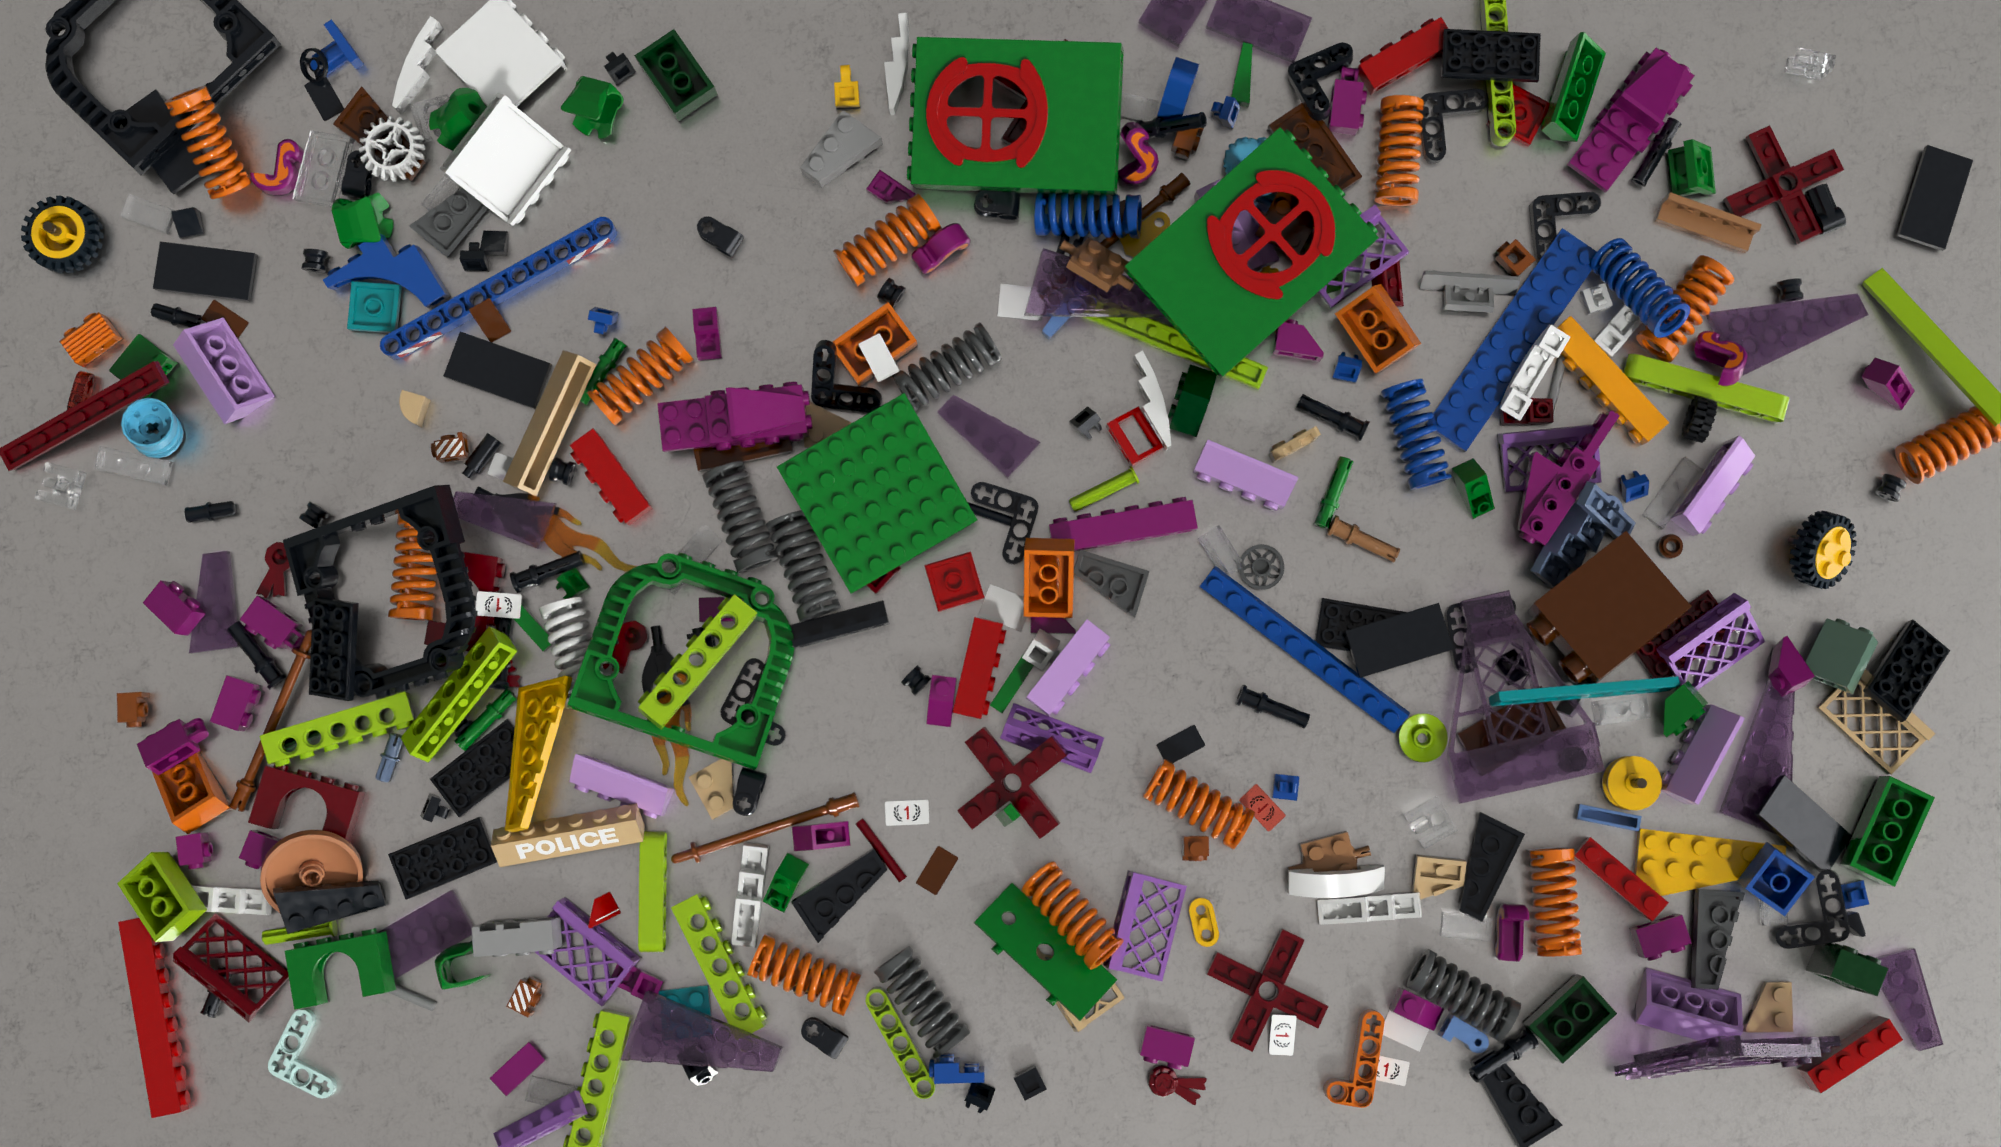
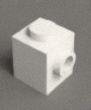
(1042, 650)

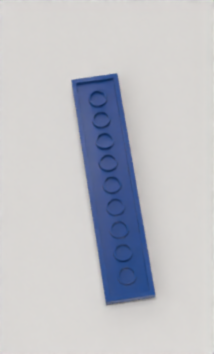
(1494, 363)

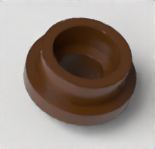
(1677, 543)

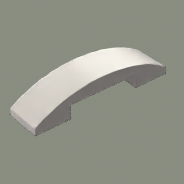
(1620, 328)
(1531, 371)
(1336, 883)

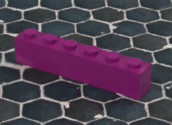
(1127, 526)

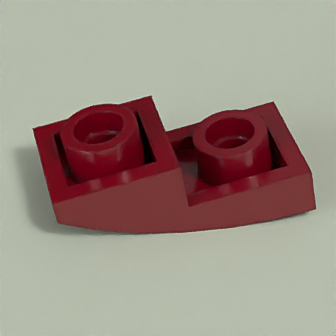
(1538, 412)

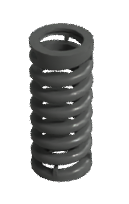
(981, 341)
(782, 526)
(748, 558)
(1431, 962)
(895, 967)

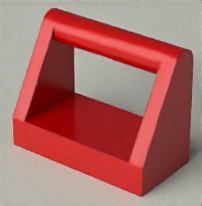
(1123, 442)

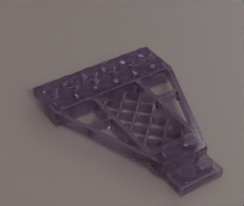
(1524, 761)
(1726, 1052)

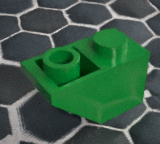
(1473, 487)
(1680, 707)
(785, 882)

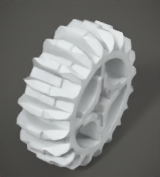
(395, 129)

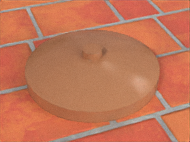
(310, 861)

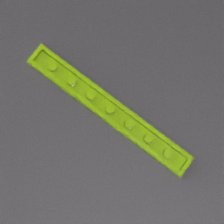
(1171, 341)
(1936, 344)

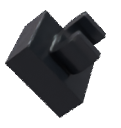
(618, 67)
(474, 258)
(1085, 421)
(433, 808)
(1030, 1083)
(980, 1096)

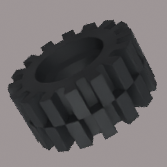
(1699, 419)

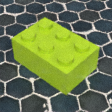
(162, 896)

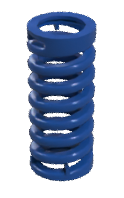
(1048, 222)
(1633, 297)
(1397, 395)

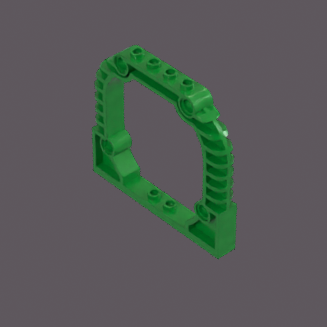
(596, 693)

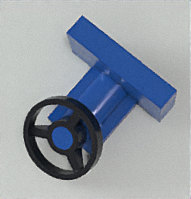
(331, 56)

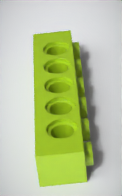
(458, 694)
(661, 713)
(274, 741)
(706, 958)
(619, 1024)

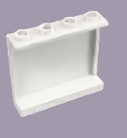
(500, 53)
(505, 160)

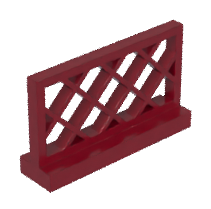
(212, 979)

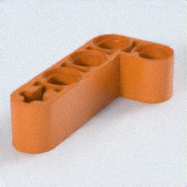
(1360, 1057)

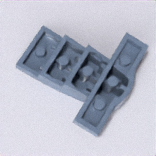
(1581, 532)

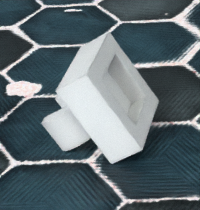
(1596, 298)

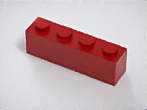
(1402, 57)
(610, 476)
(978, 668)
(1620, 879)
(1853, 1053)

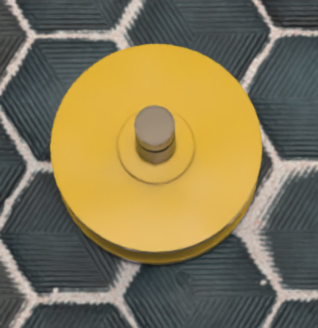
(1631, 783)

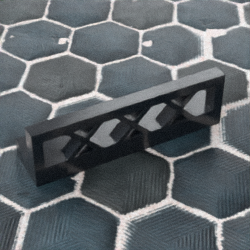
(839, 624)

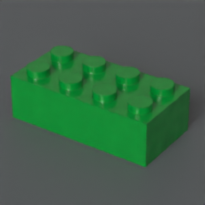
(1887, 830)

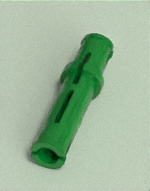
(603, 367)
(1332, 496)
(481, 724)

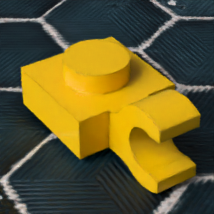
(846, 91)

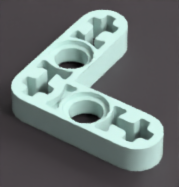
(293, 1064)

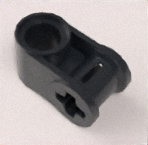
(357, 179)
(1000, 204)
(722, 238)
(749, 786)
(828, 1040)

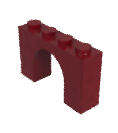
(485, 573)
(279, 784)

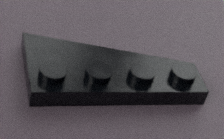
(1489, 861)
(835, 895)
(315, 906)
(1517, 1106)

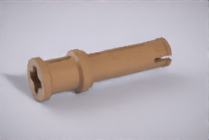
(1352, 534)

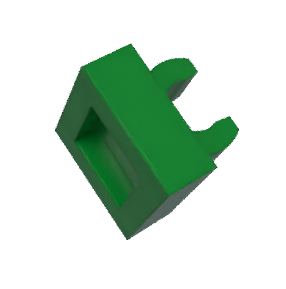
(572, 583)

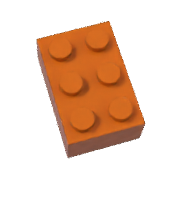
(883, 322)
(1378, 328)
(1049, 577)

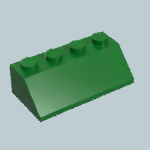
(1573, 89)

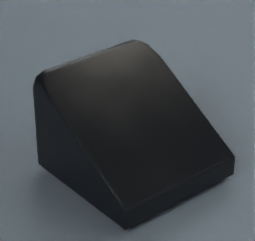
(188, 222)
(494, 242)
(1504, 667)
(1855, 922)

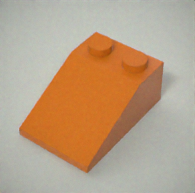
(191, 793)

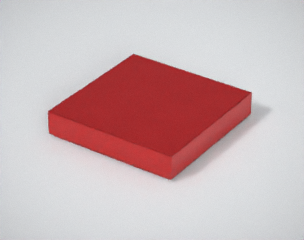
(1528, 115)
(954, 581)

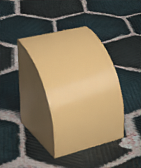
(414, 407)

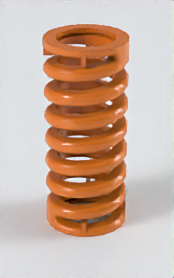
(200, 99)
(1404, 105)
(850, 252)
(1702, 296)
(668, 343)
(1947, 449)
(405, 608)
(1239, 823)
(1554, 859)
(1093, 953)
(763, 956)

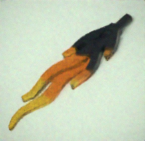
(562, 538)
(659, 662)

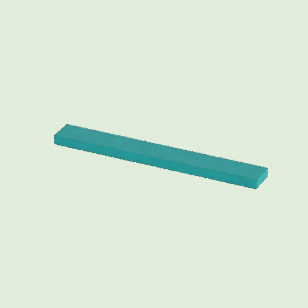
(1583, 691)

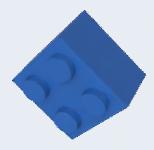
(1775, 879)

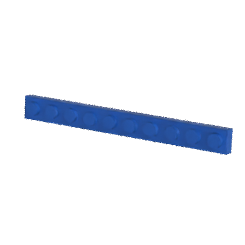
(1304, 649)

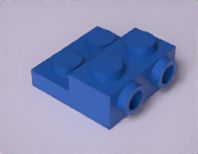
(947, 1070)

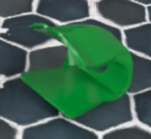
(594, 106)
(456, 116)
(361, 220)
(443, 965)

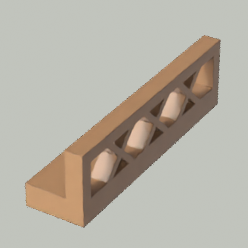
(1707, 222)

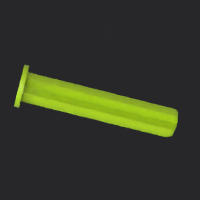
(1104, 489)
(280, 934)

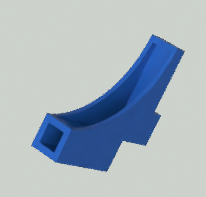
(381, 262)

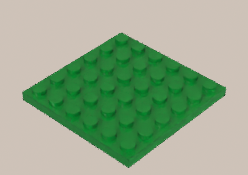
(877, 493)

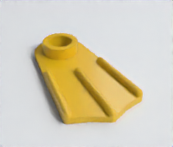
(1149, 232)

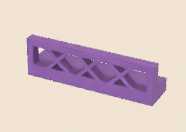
(1030, 736)
(542, 1121)

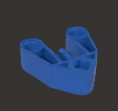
(1177, 88)

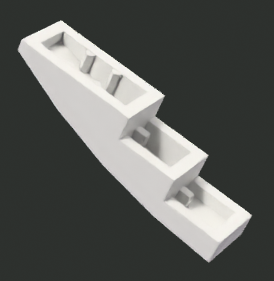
(897, 69)
(413, 75)
(1155, 409)
(749, 894)
(233, 900)
(1369, 908)

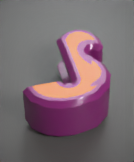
(1145, 155)
(285, 171)
(940, 247)
(1722, 353)
(1510, 931)

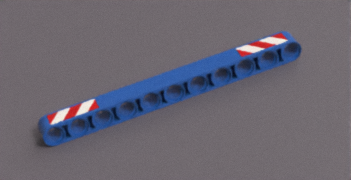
(511, 287)

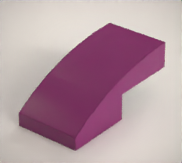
(707, 333)
(638, 981)
(517, 1069)

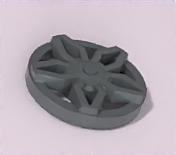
(1262, 567)

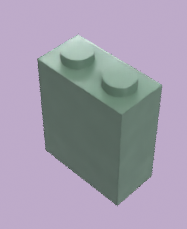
(1841, 654)

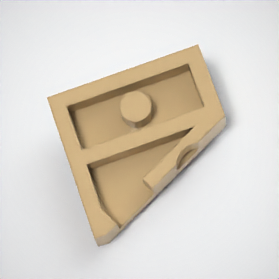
(823, 424)
(1300, 440)
(715, 787)
(1437, 875)
(1772, 1009)

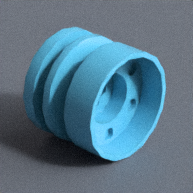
(143, 418)

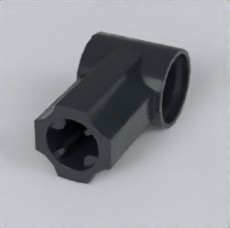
(1824, 209)

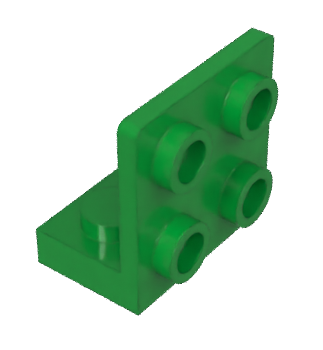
(139, 354)

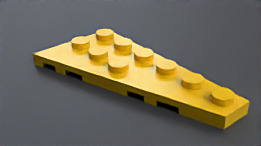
(534, 733)
(1689, 862)

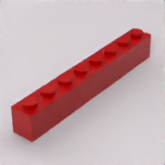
(154, 1020)

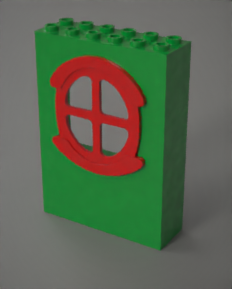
(1069, 116)
(1209, 287)

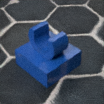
(1227, 112)
(602, 318)
(1347, 368)
(1634, 487)
(1285, 787)
(1855, 894)

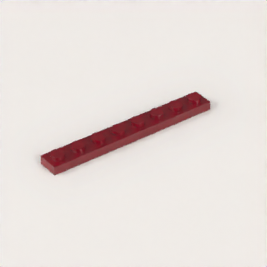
(83, 415)

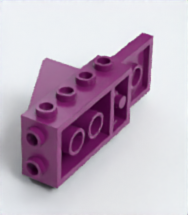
(1632, 118)
(736, 418)
(1546, 479)

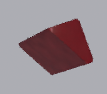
(1390, 281)

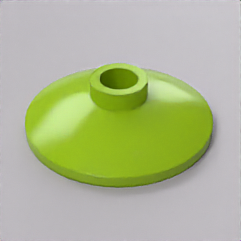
(1435, 735)

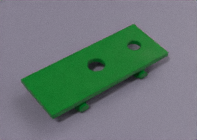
(1065, 973)

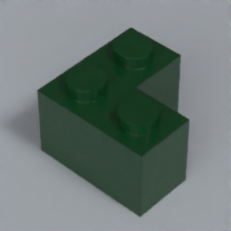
(1193, 399)

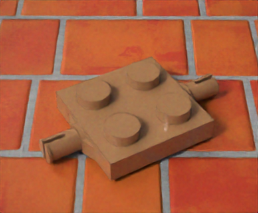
(1097, 264)
(1330, 854)

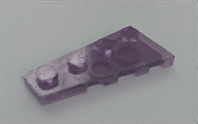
(995, 440)
(511, 517)
(218, 602)
(1910, 999)

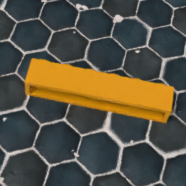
(1610, 384)

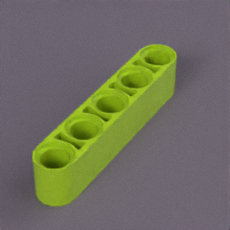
(652, 892)
(906, 1053)

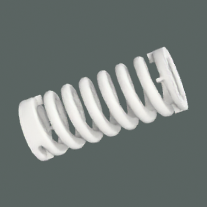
(558, 613)

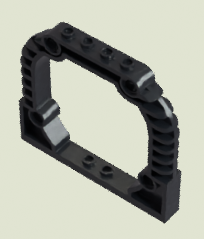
(142, 142)
(439, 530)

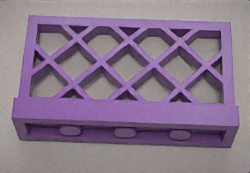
(1373, 216)
(1541, 437)
(1704, 630)
(1126, 915)
(599, 938)

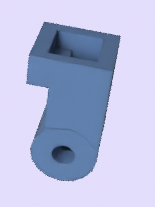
(1471, 1037)

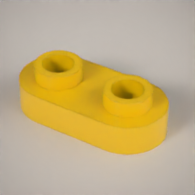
(1203, 921)

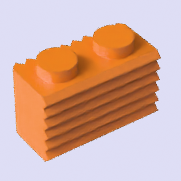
(90, 339)

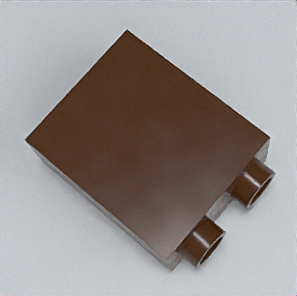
(1606, 610)

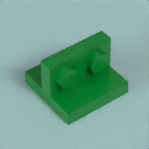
(1692, 169)

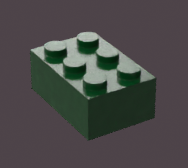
(676, 74)
(1847, 968)
(1569, 1018)

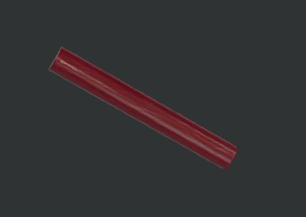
(881, 850)

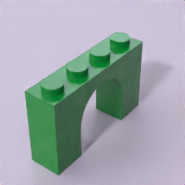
(368, 952)

